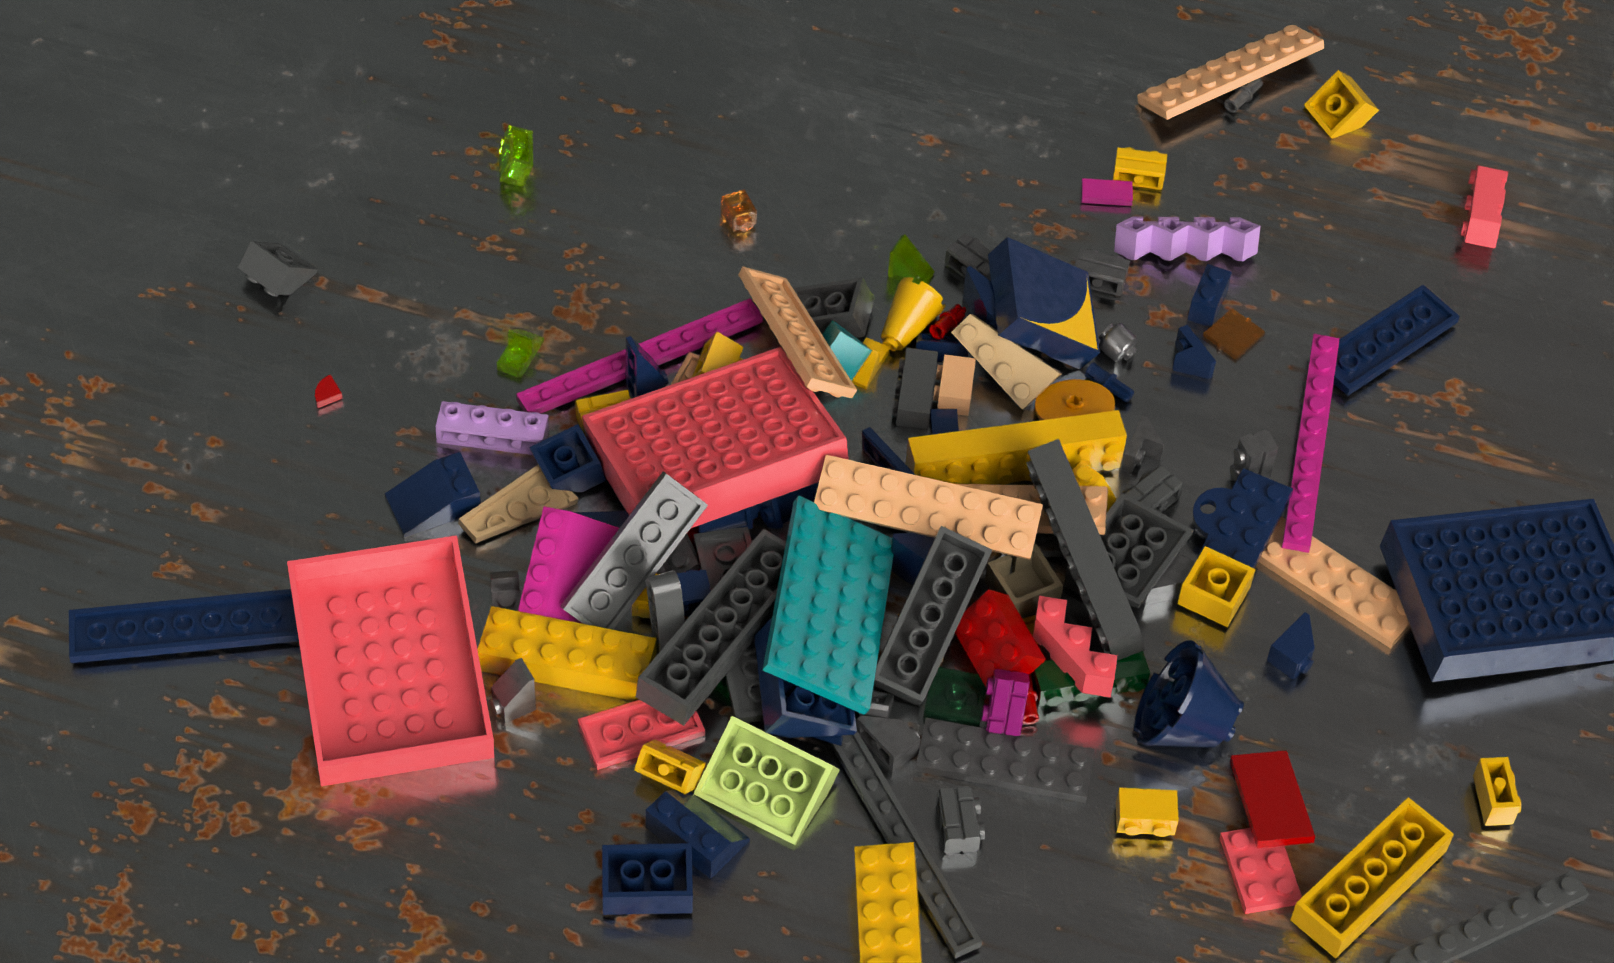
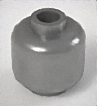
(1118, 342)

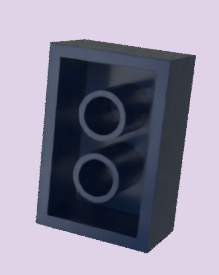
(647, 879)

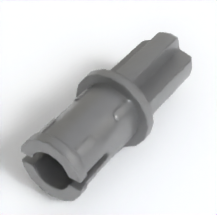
(1242, 94)

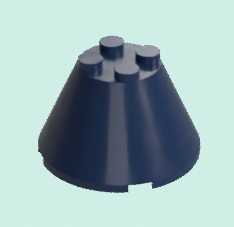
(1187, 702)

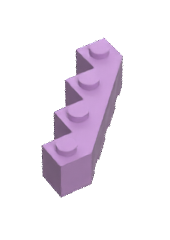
(1199, 238)

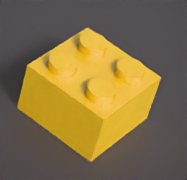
(1216, 586)

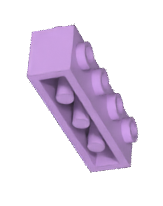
(490, 427)

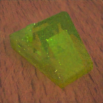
(519, 352)

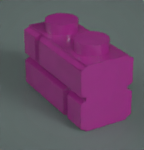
(1006, 702)

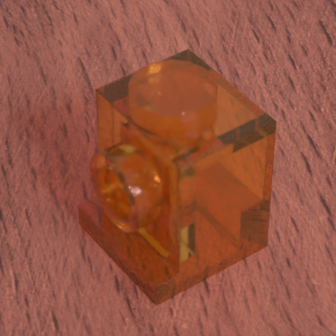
(741, 216)

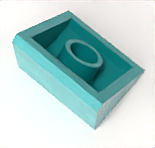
(847, 348)

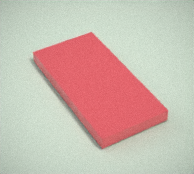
(623, 730)

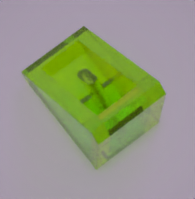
(908, 262)

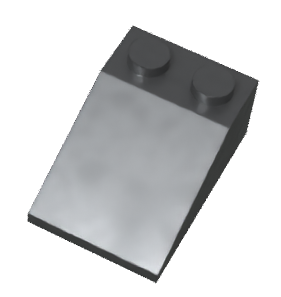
(842, 301)

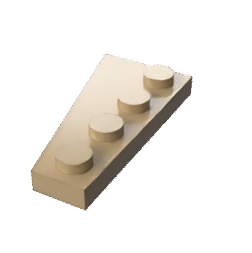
(1011, 366)
(515, 506)

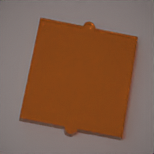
(1234, 333)

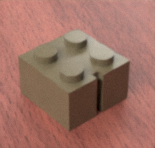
(1026, 582)

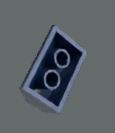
(687, 819)

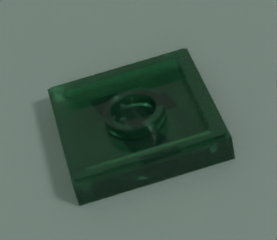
(956, 697)

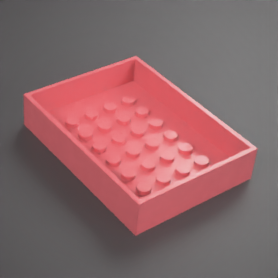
(721, 435)
(390, 660)

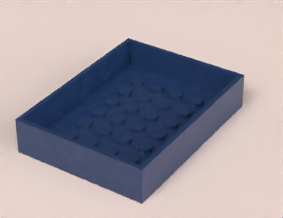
(1505, 587)

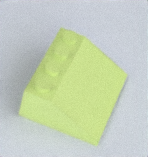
(765, 781)

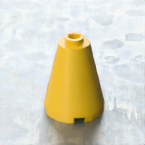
(910, 313)

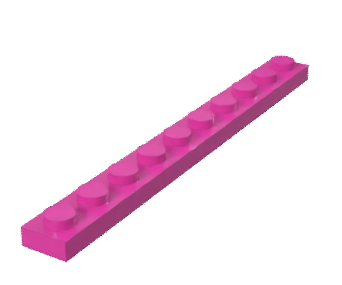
(661, 348)
(1310, 443)

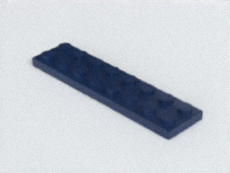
(181, 626)

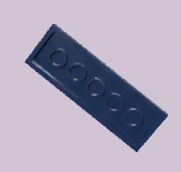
(1390, 338)

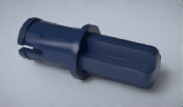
(1110, 381)

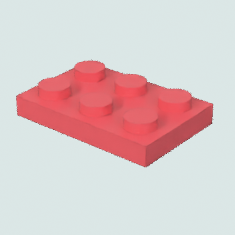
(1259, 874)

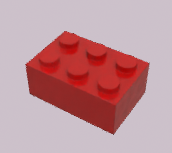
(997, 637)

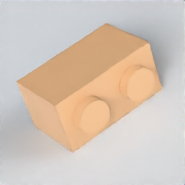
(956, 383)

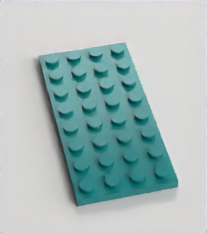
(830, 606)

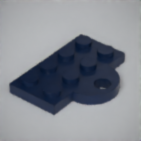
(1242, 516)

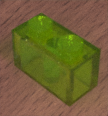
(516, 156)

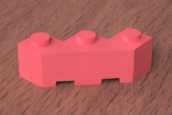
(1484, 206)
(1070, 648)

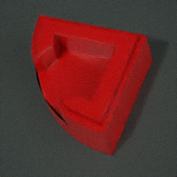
(327, 392)

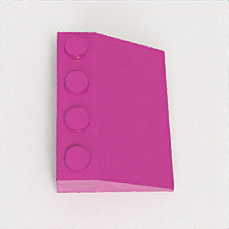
(560, 558)

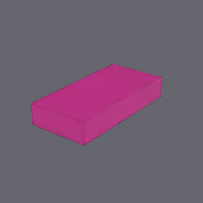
(1106, 192)

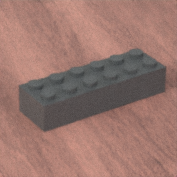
(930, 616)

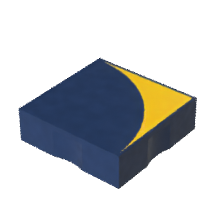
(1043, 303)

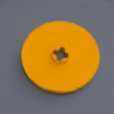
(1073, 399)

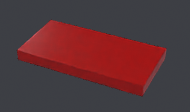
(1272, 799)

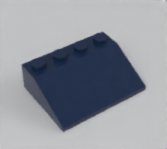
(794, 710)

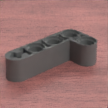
(665, 606)

